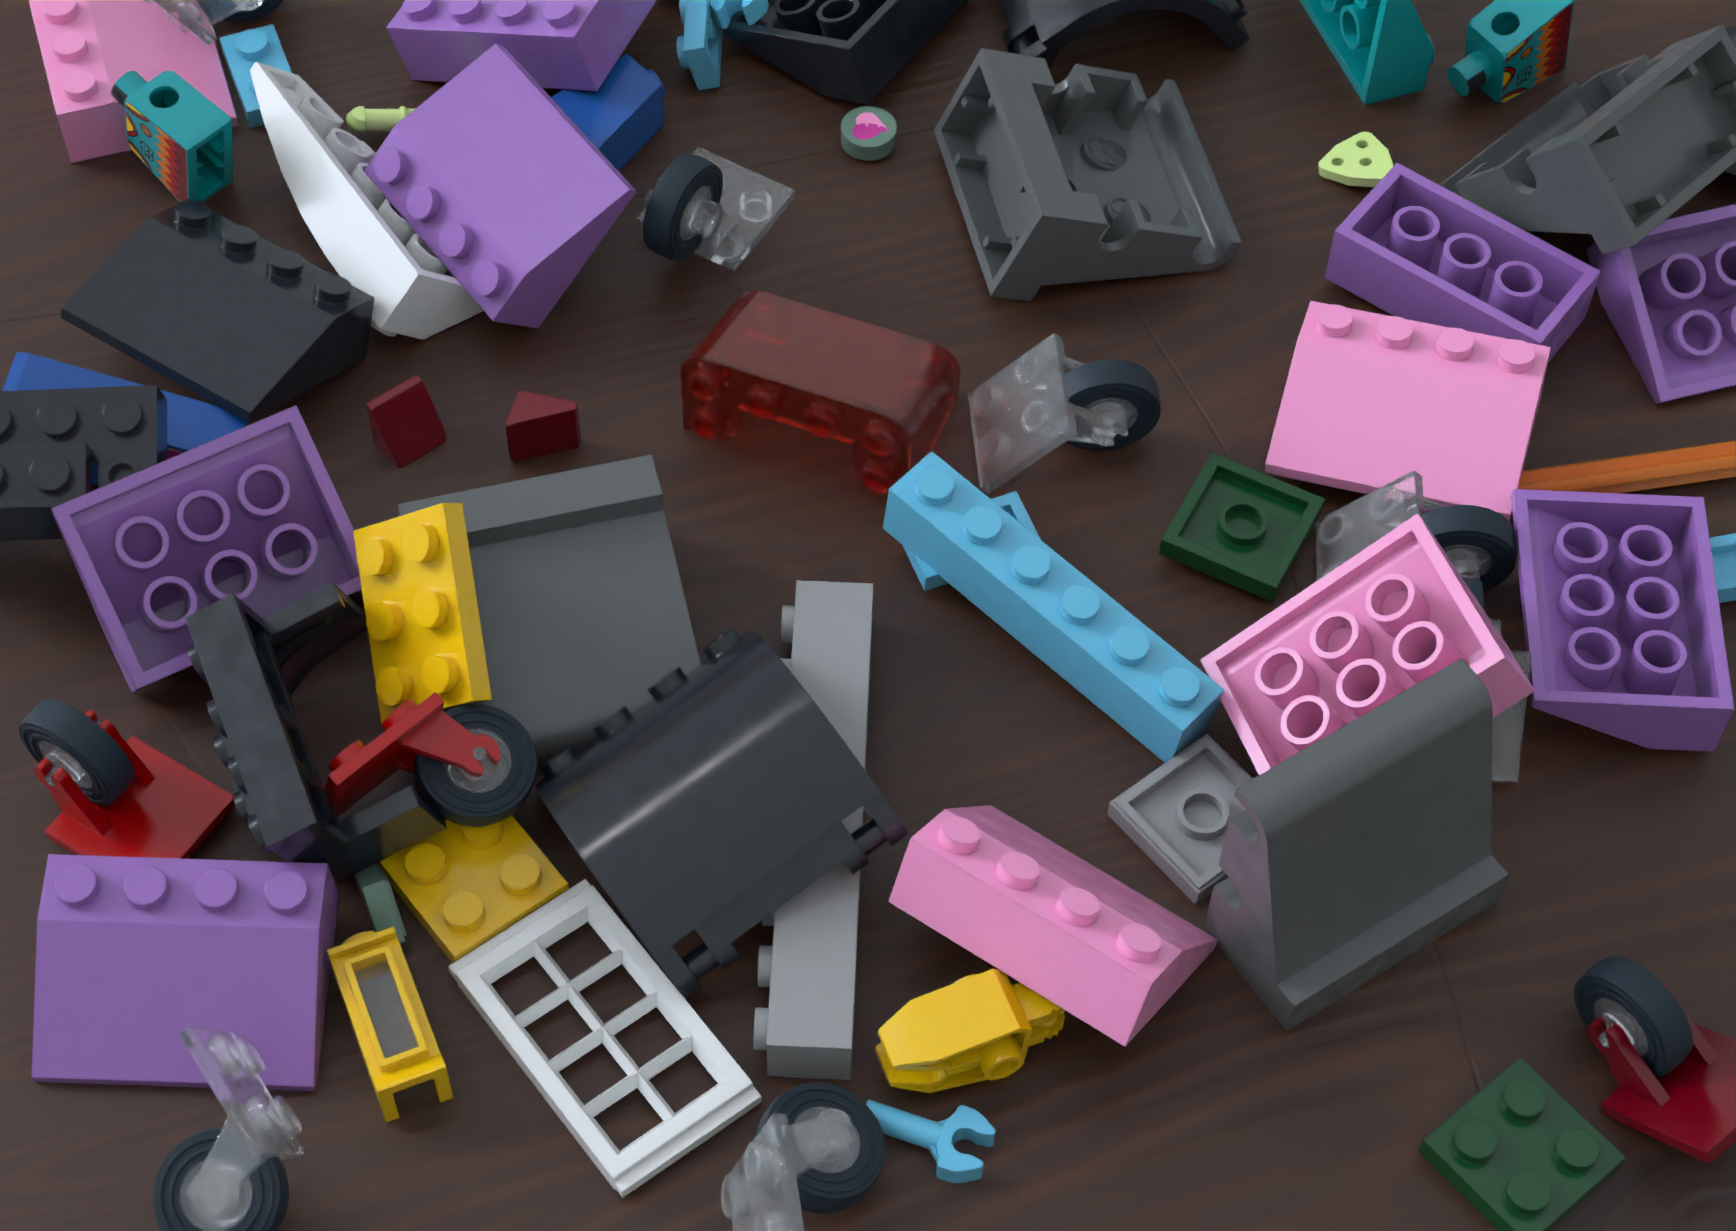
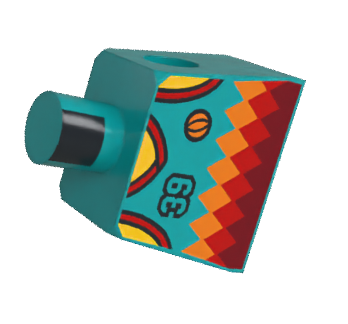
(1513, 47)
(177, 134)

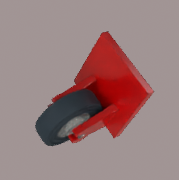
(466, 761)
(116, 791)

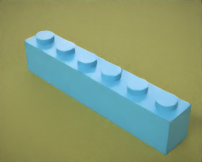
(1051, 608)

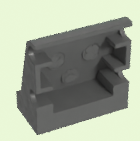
(1616, 148)
(1079, 177)
(575, 596)
(1361, 848)

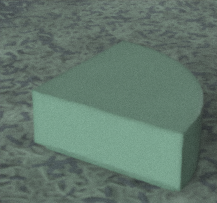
(379, 900)

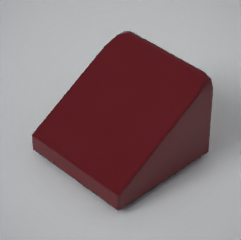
(405, 422)
(541, 426)

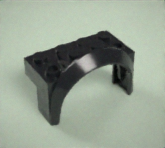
(55, 436)
(278, 792)

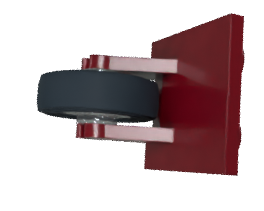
(1669, 1071)

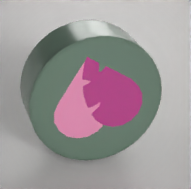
(868, 133)

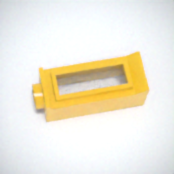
(387, 1017)

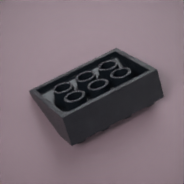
(842, 45)
(223, 311)

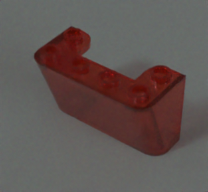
(823, 376)

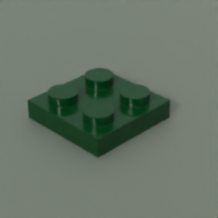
(1242, 527)
(1521, 1152)

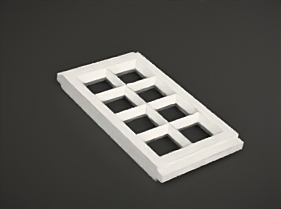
(680, 1130)

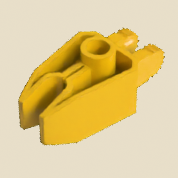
(965, 1033)

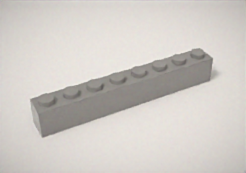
(817, 930)

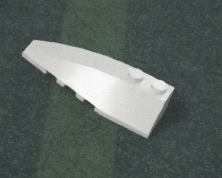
(351, 216)

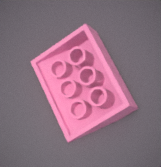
(98, 41)
(1406, 396)
(1356, 644)
(1048, 918)

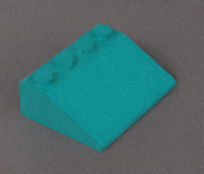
(1376, 44)

